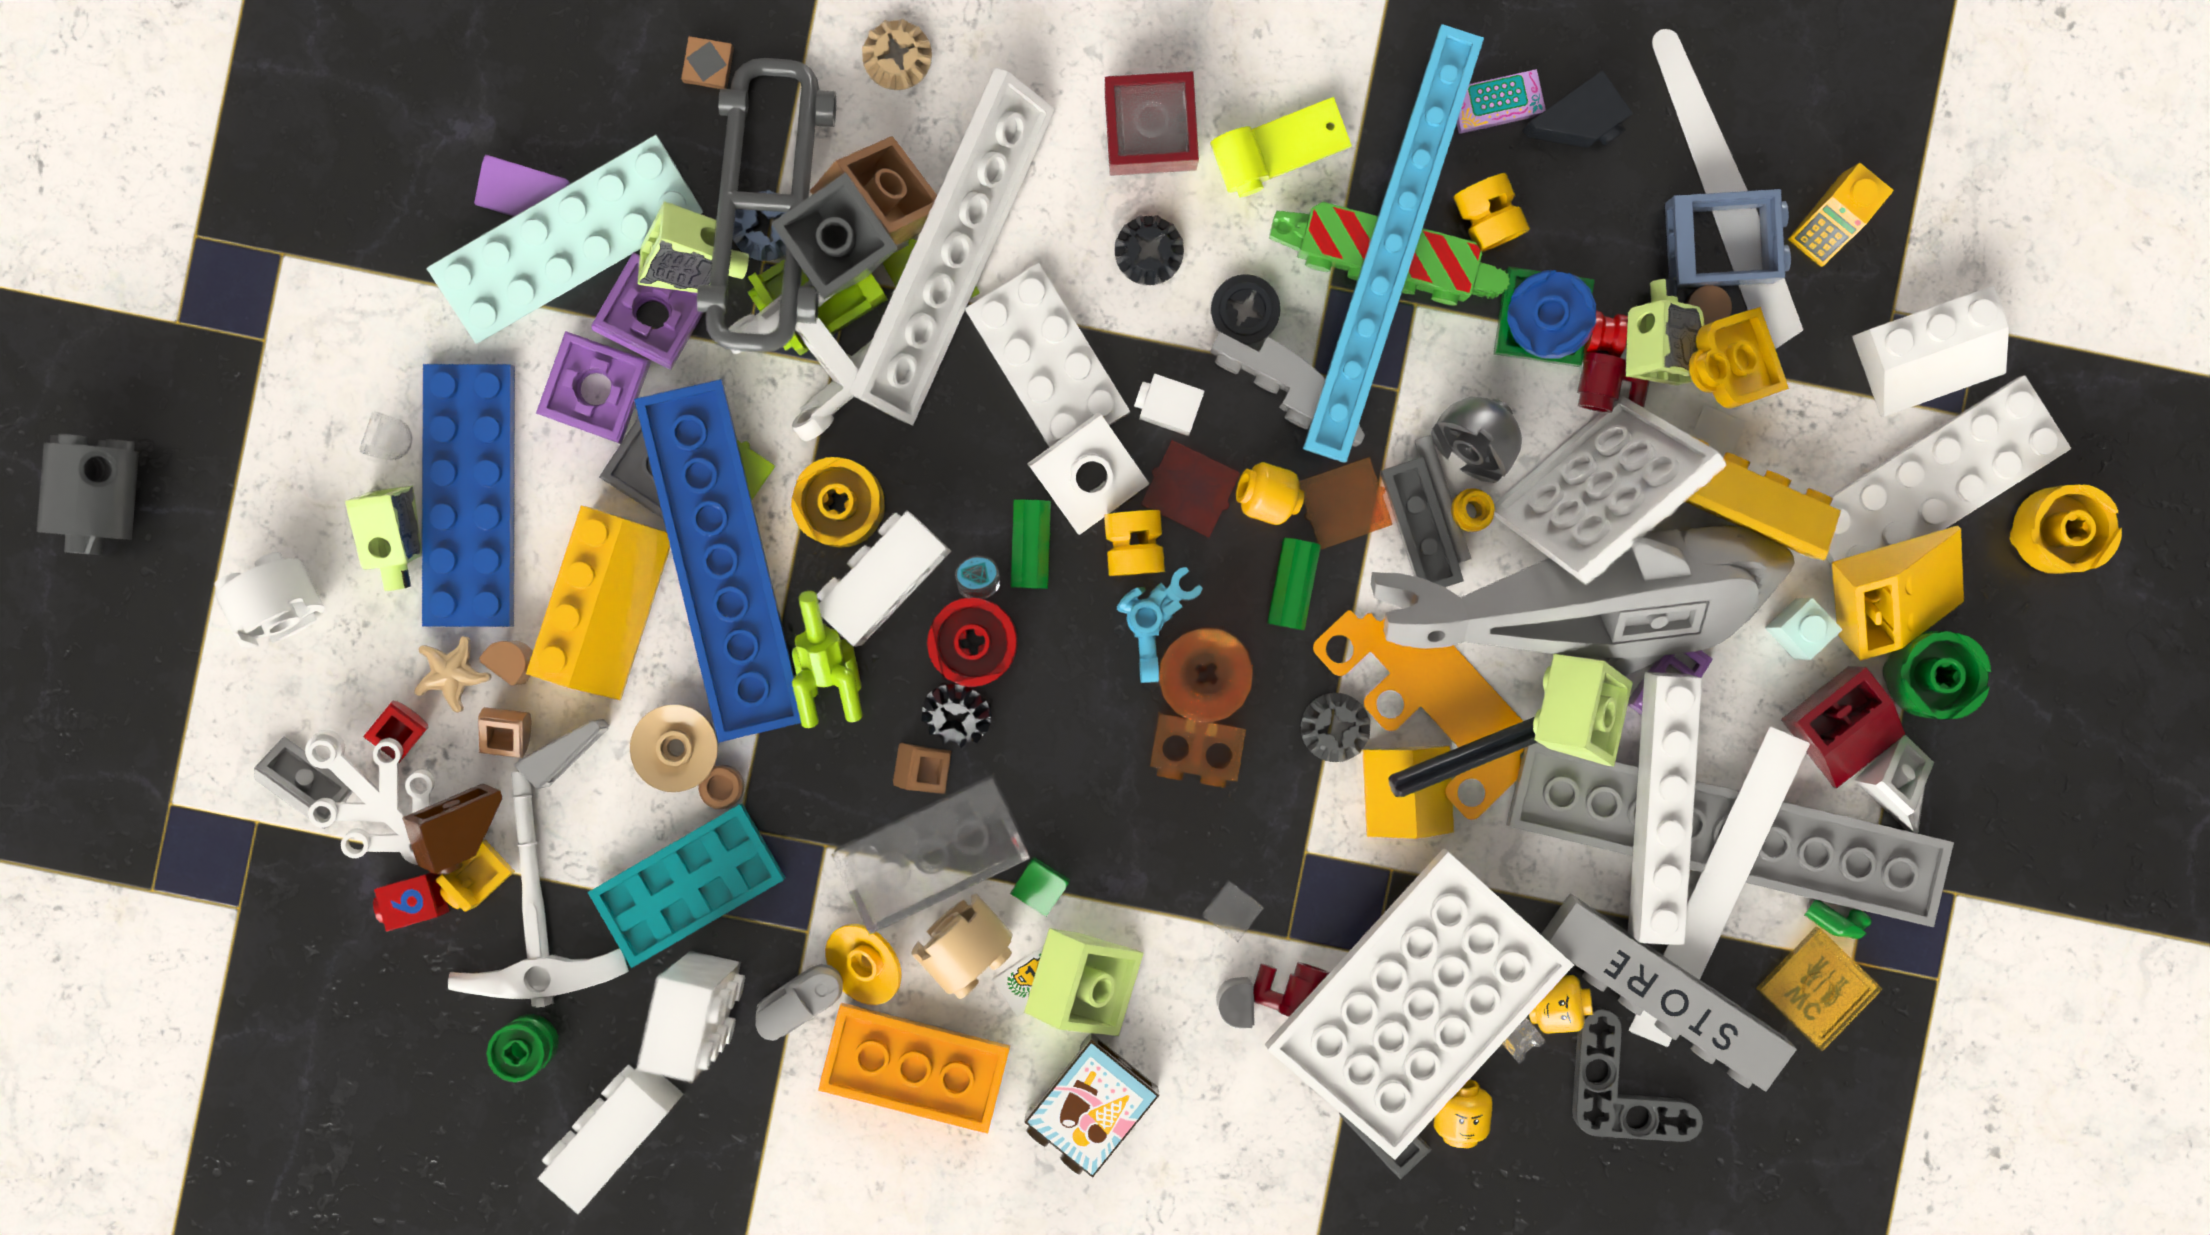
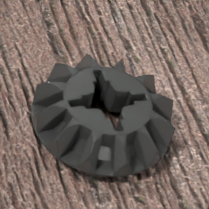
(1347, 710)

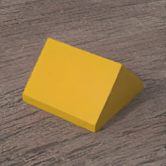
(1412, 816)

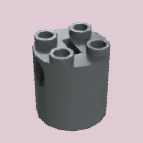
(85, 507)

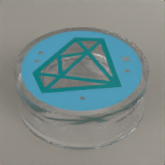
(977, 577)

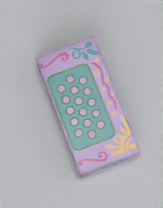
(1501, 101)

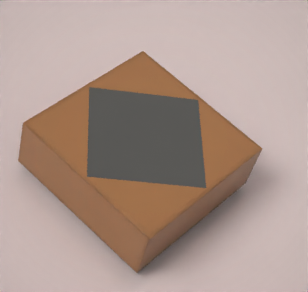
(707, 63)

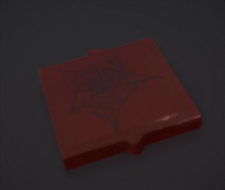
(1190, 488)

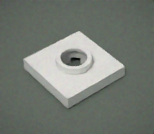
(1060, 462)

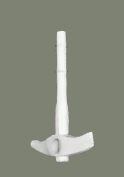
(540, 974)

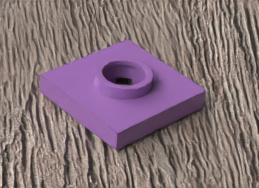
(619, 321)
(576, 361)

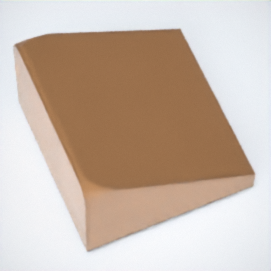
(922, 768)

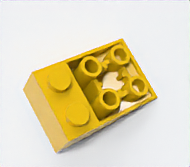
(1897, 591)

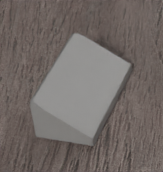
(297, 781)

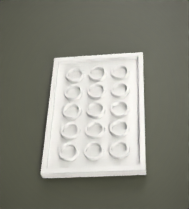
(1419, 1004)

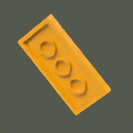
(914, 1068)

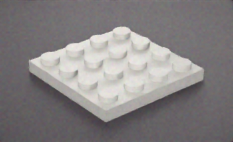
(1607, 488)

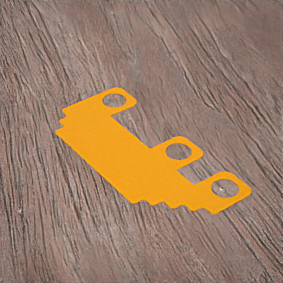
(1444, 687)

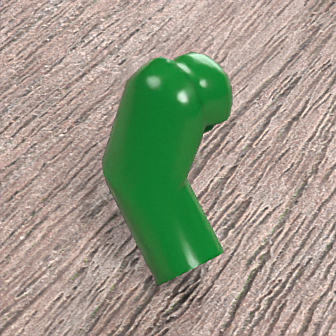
(1834, 923)

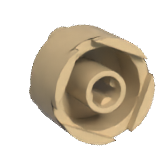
(964, 946)

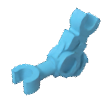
(1148, 616)

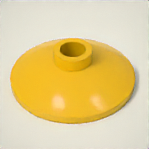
(865, 964)

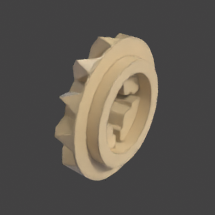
(915, 62)

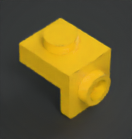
(475, 878)

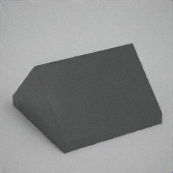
(835, 237)

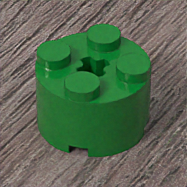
(1961, 677)

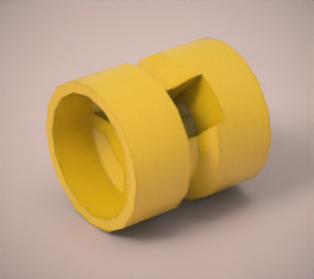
(1492, 196)
(1139, 558)

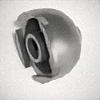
(1481, 435)

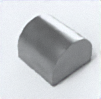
(1236, 1002)

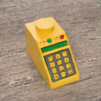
(1840, 213)

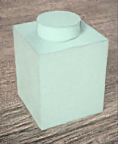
(1803, 628)

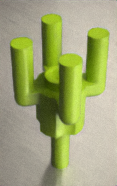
(823, 662)

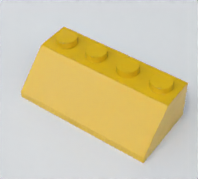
(1769, 507)
(600, 604)

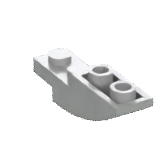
(1277, 369)

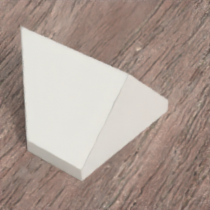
(1899, 781)

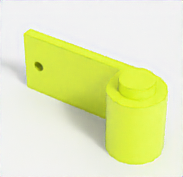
(1285, 144)

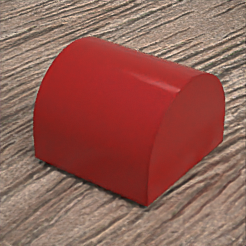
(399, 724)

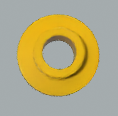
(1483, 505)

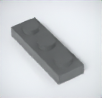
(1421, 523)

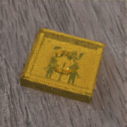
(1819, 988)

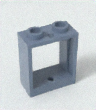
(1681, 242)

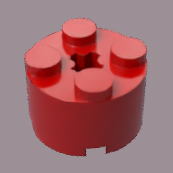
(952, 627)

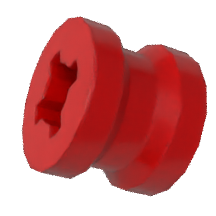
(1608, 335)

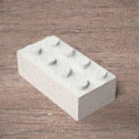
(691, 1015)

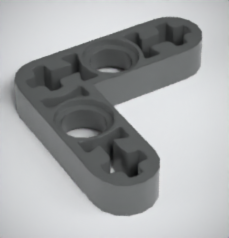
(1615, 1104)

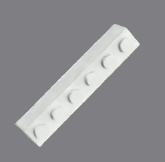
(1664, 808)

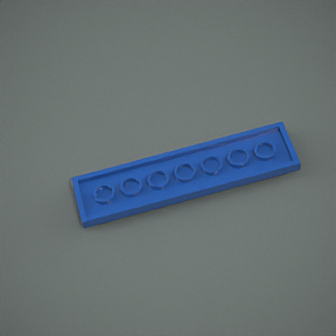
(719, 559)

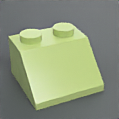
(1583, 708)
(1083, 983)

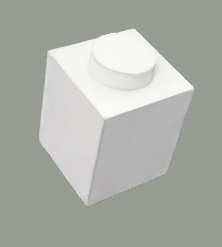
(1169, 404)

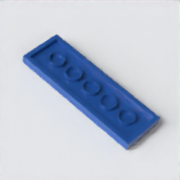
(468, 495)

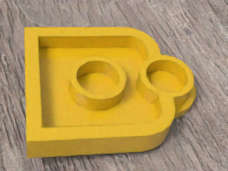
(1737, 360)

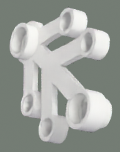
(378, 804)

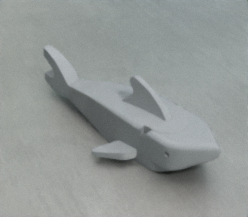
(1653, 601)

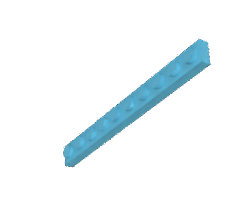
(1393, 243)

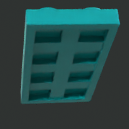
(686, 885)

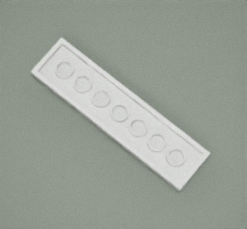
(953, 247)

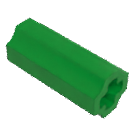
(1030, 544)
(1294, 583)

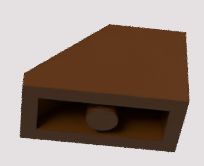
(452, 828)

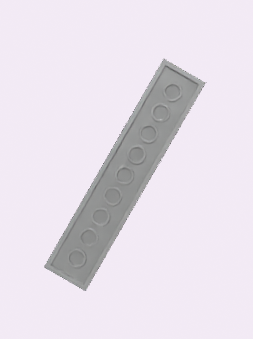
(1802, 855)

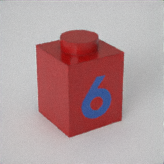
(409, 901)

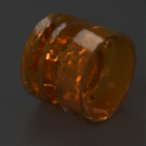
(1209, 700)

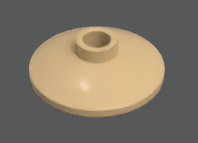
(652, 753)

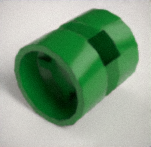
(522, 1048)

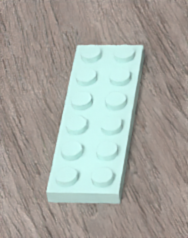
(560, 240)

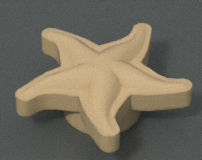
(450, 673)

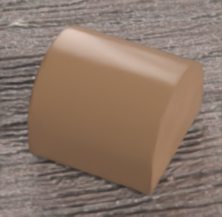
(508, 661)
(504, 732)

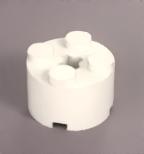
(268, 600)

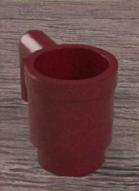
(1602, 383)
(1298, 987)

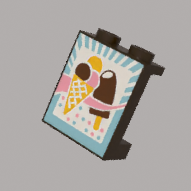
(1091, 1107)

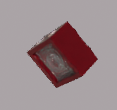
(1151, 123)

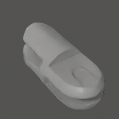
(798, 1001)

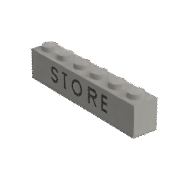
(1669, 994)

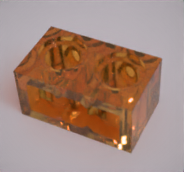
(1198, 738)

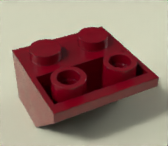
(1846, 724)

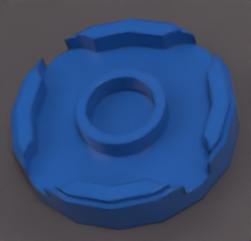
(1552, 314)

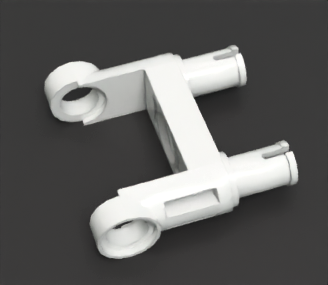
(841, 367)

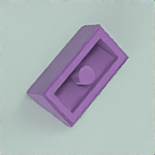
(513, 187)

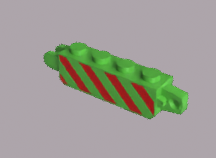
(1341, 236)

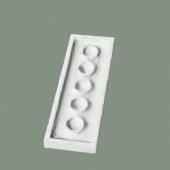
(1948, 472)

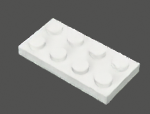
(1045, 355)

